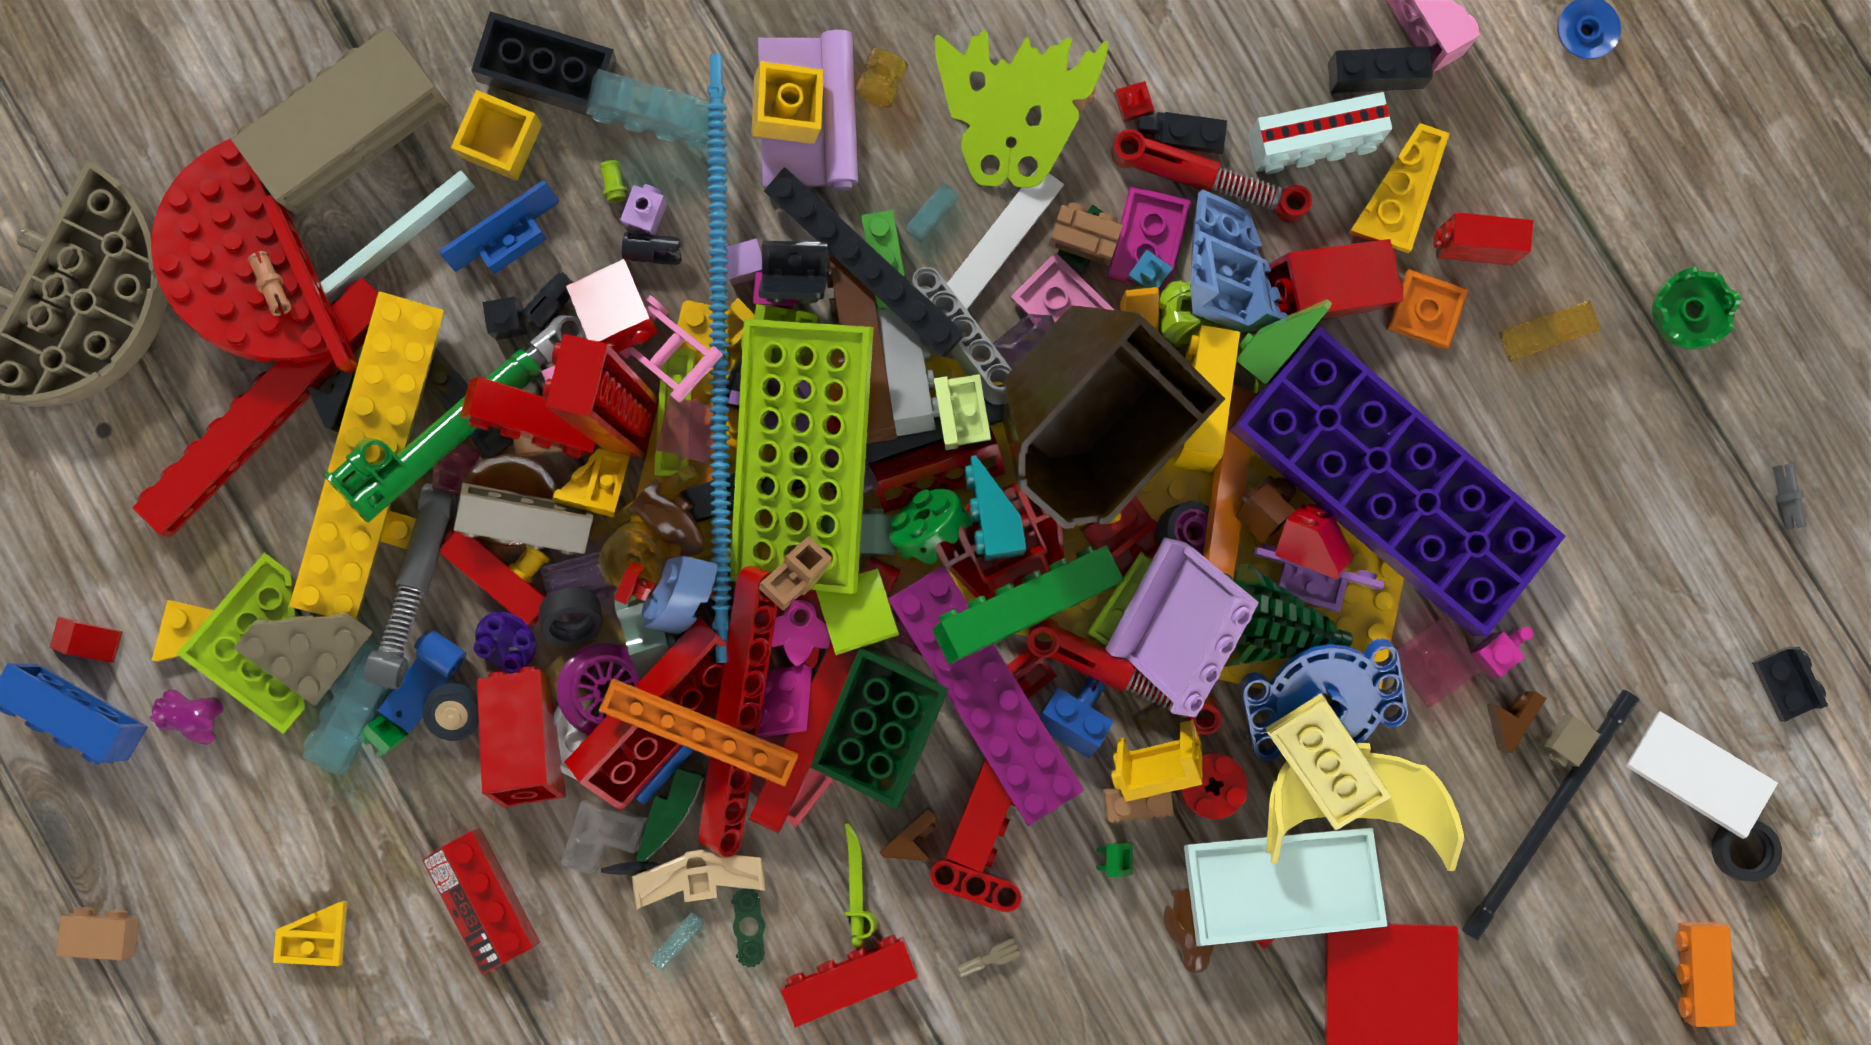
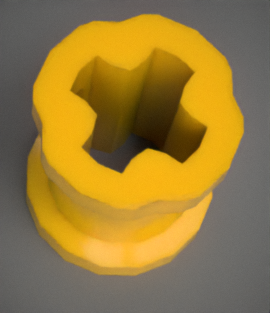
(529, 563)

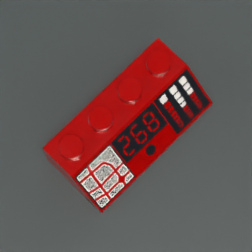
(481, 900)

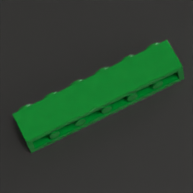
(1027, 604)

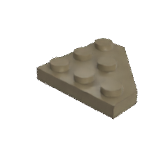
(304, 650)

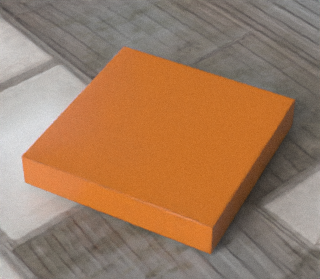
(1428, 310)

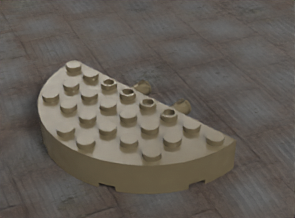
(85, 300)

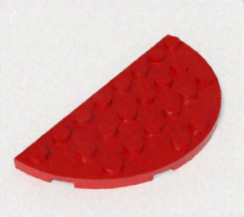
(201, 255)

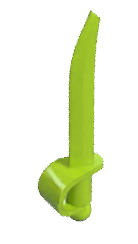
(856, 892)

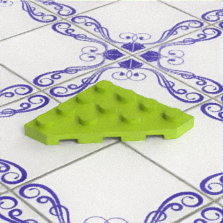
(259, 595)

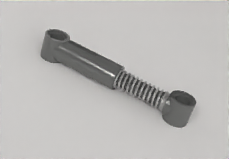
(435, 511)

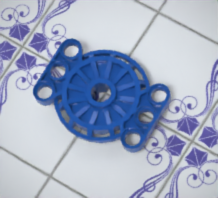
(1348, 679)

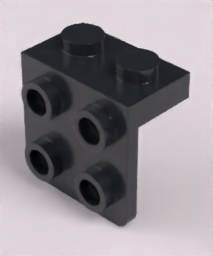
(793, 271)

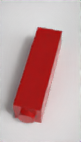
(493, 575)

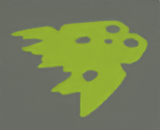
(1006, 99)

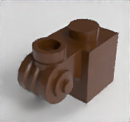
(1267, 508)

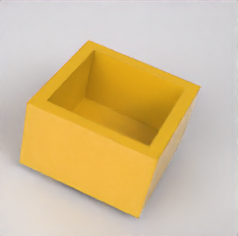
(496, 135)

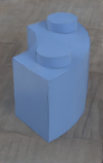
(678, 595)

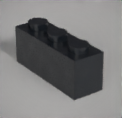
(1380, 69)

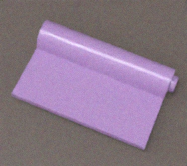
(834, 154)

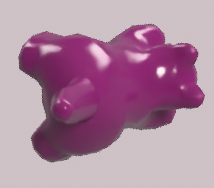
(188, 716)

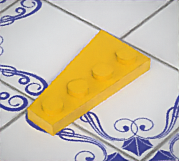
(1404, 192)

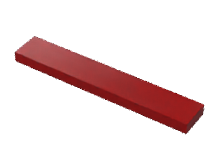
(310, 285)

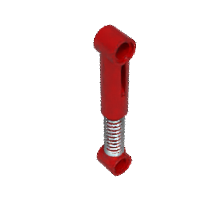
(1207, 174)
(1111, 670)

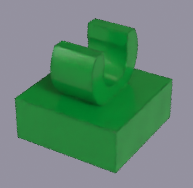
(384, 735)
(1118, 859)

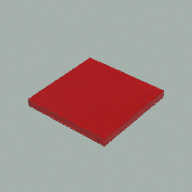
(1392, 985)

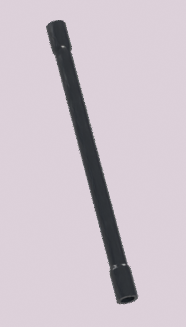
(1485, 911)

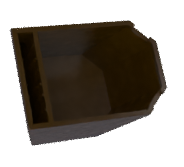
(1099, 412)

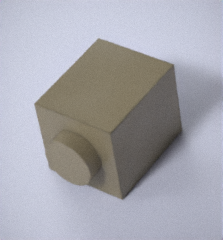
(1570, 741)

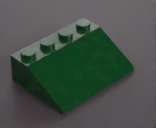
(879, 726)

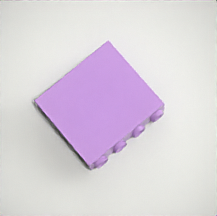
(1182, 625)

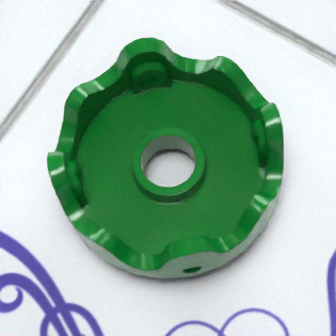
(1715, 303)
(926, 522)

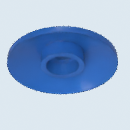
(1595, 16)

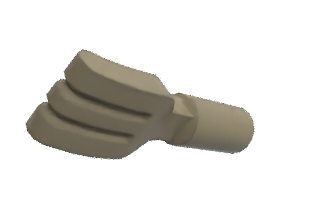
(998, 954)

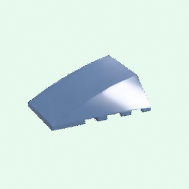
(1227, 270)

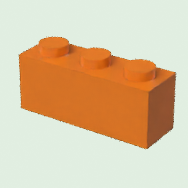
(1705, 974)

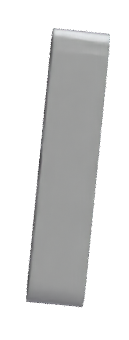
(974, 345)

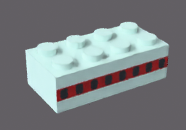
(1319, 133)

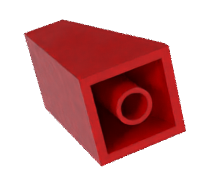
(1350, 276)
(518, 738)

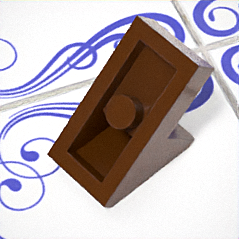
(1509, 727)
(903, 844)

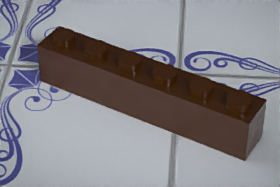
(856, 306)

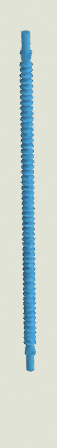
(716, 95)

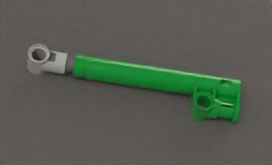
(376, 484)

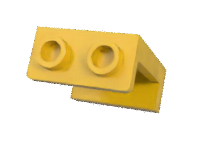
(1159, 767)

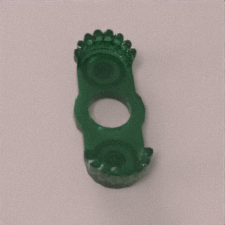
(750, 948)

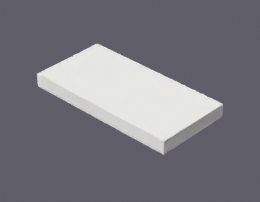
(1701, 775)

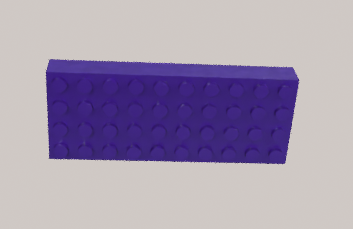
(1397, 483)

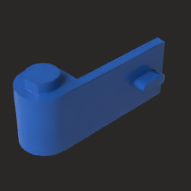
(434, 666)

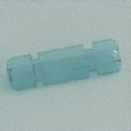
(677, 941)

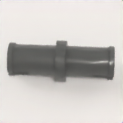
(1789, 496)

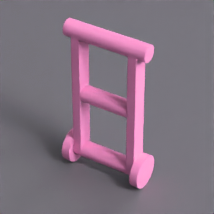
(710, 357)

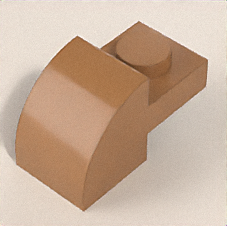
(796, 574)

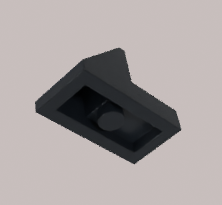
(332, 407)

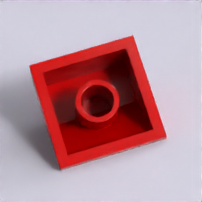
(1315, 541)

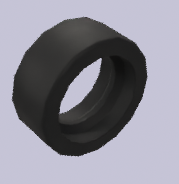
(569, 601)
(1769, 863)

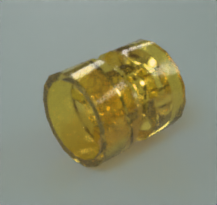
(882, 75)

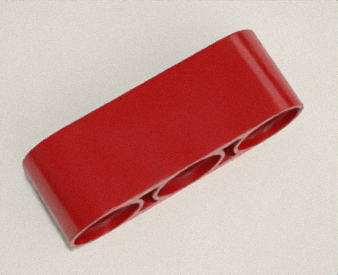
(986, 897)

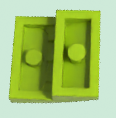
(858, 617)

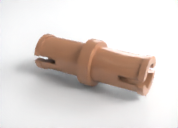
(269, 283)

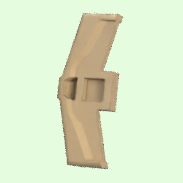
(698, 877)

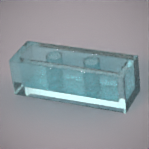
(932, 212)

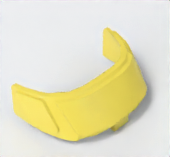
(1415, 801)

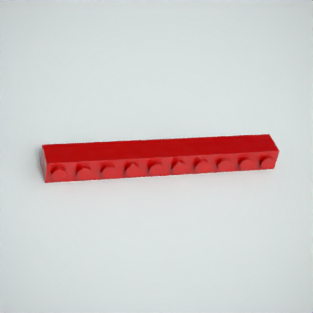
(249, 423)

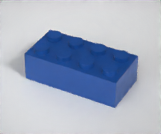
(68, 713)

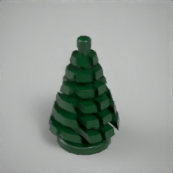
(1280, 622)

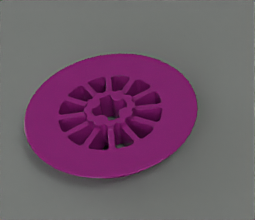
(570, 682)

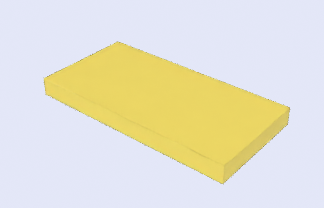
(1328, 762)

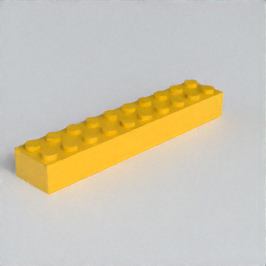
(379, 407)

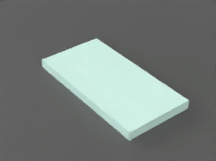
(1315, 888)

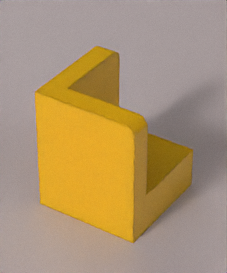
(738, 313)

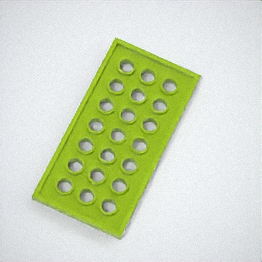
(849, 444)

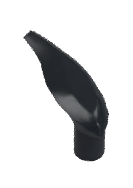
(629, 868)

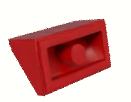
(1031, 672)

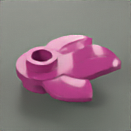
(800, 637)

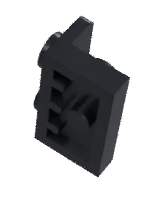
(1790, 683)

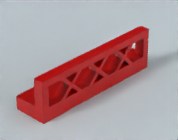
(907, 469)

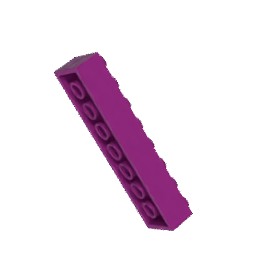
(989, 703)

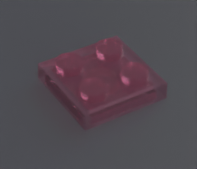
(1436, 662)

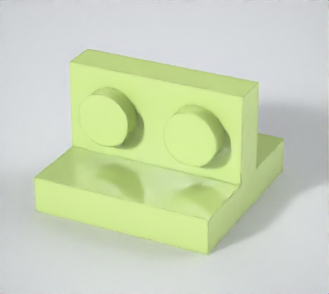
(962, 410)

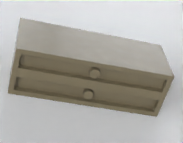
(339, 121)

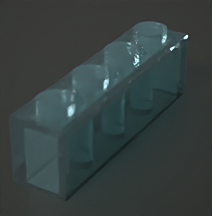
(649, 108)
(345, 717)

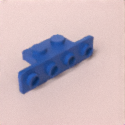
(503, 234)

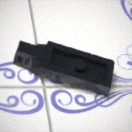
(1186, 131)

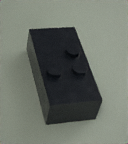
(539, 62)

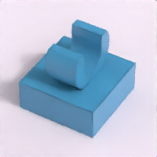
(1149, 271)

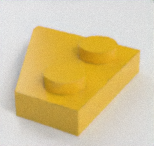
(596, 484)
(177, 627)

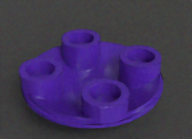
(505, 641)

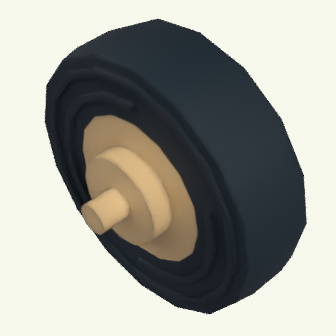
(451, 712)

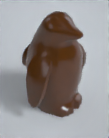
(669, 519)
(1181, 930)

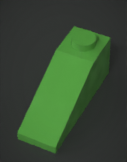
(1276, 342)

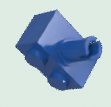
(1075, 720)

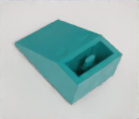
(998, 520)

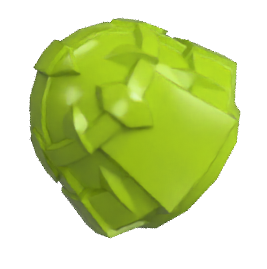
(1176, 314)

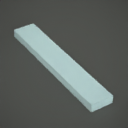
(397, 235)

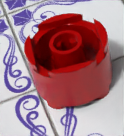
(1229, 792)

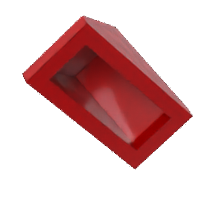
(85, 640)

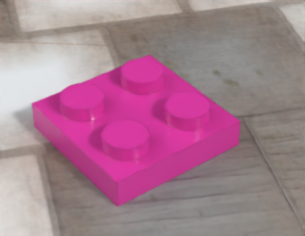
(785, 701)

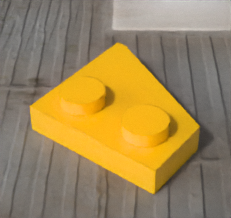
(313, 939)

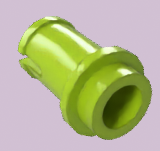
(612, 180)

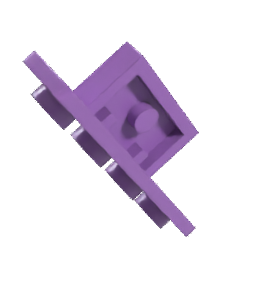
(1313, 586)

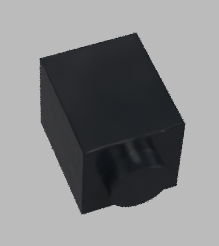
(504, 318)

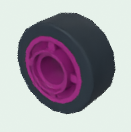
(1179, 517)

